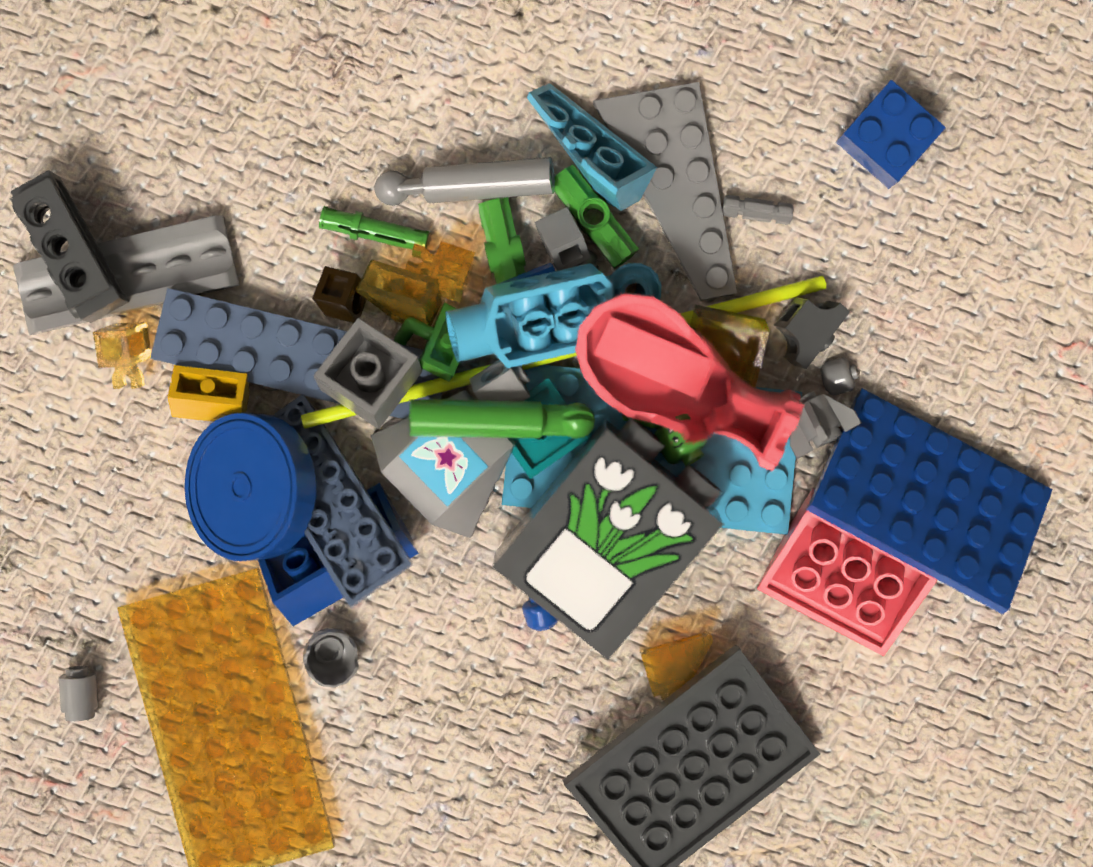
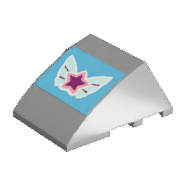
(443, 475)

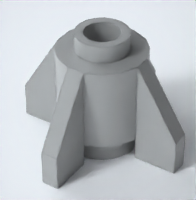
(820, 423)

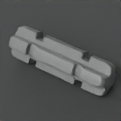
(757, 209)

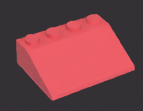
(844, 581)

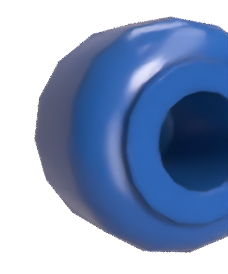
(537, 617)

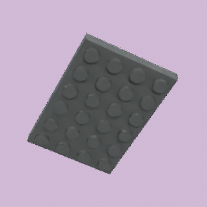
(692, 764)

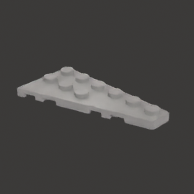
(683, 193)

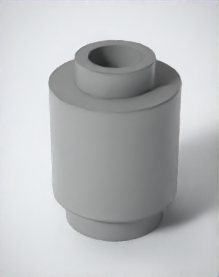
(78, 693)

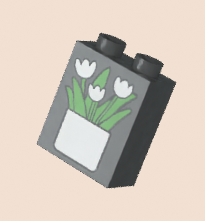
(610, 535)

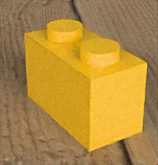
(207, 393)

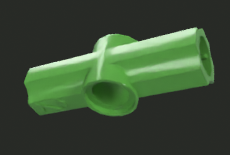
(607, 235)
(502, 244)

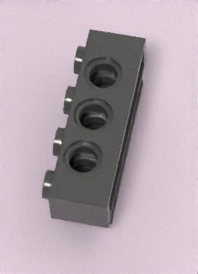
(101, 290)

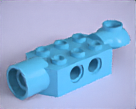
(540, 313)

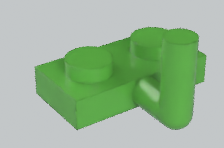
(438, 353)

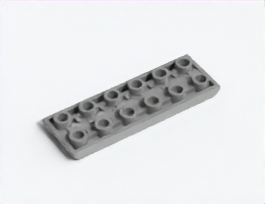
(180, 257)

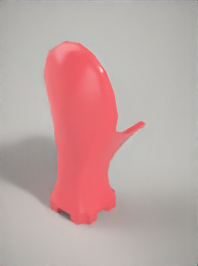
(658, 367)

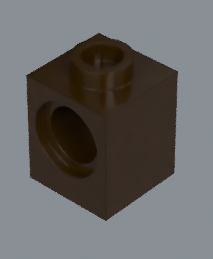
(338, 295)

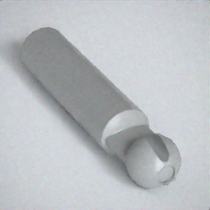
(470, 181)

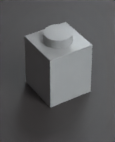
(562, 239)

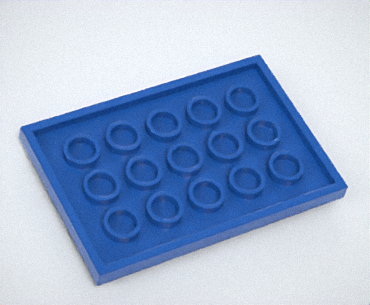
(931, 501)

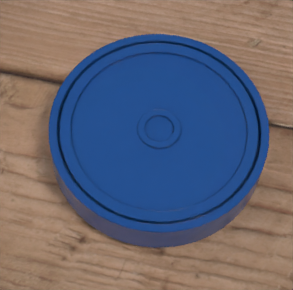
(250, 486)

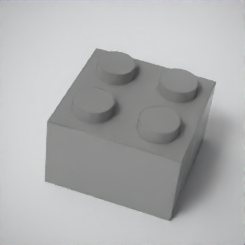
(368, 373)

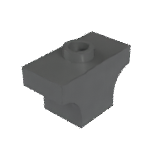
(809, 329)

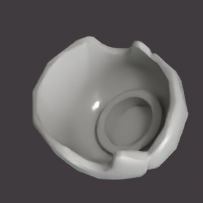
(330, 657)

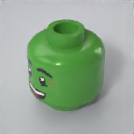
(676, 448)

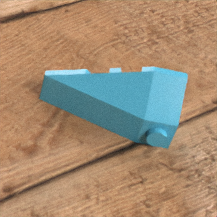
(600, 155)

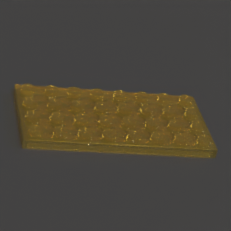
(226, 724)

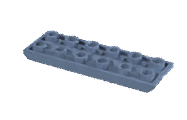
(345, 521)

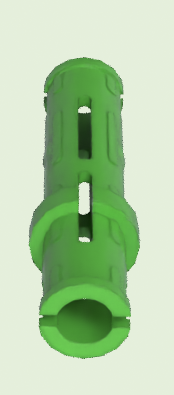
(372, 229)

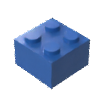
(890, 134)

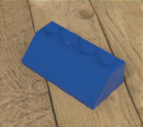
(299, 578)

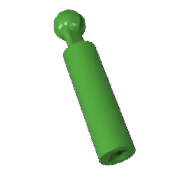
(498, 419)

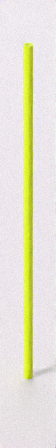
(462, 378)

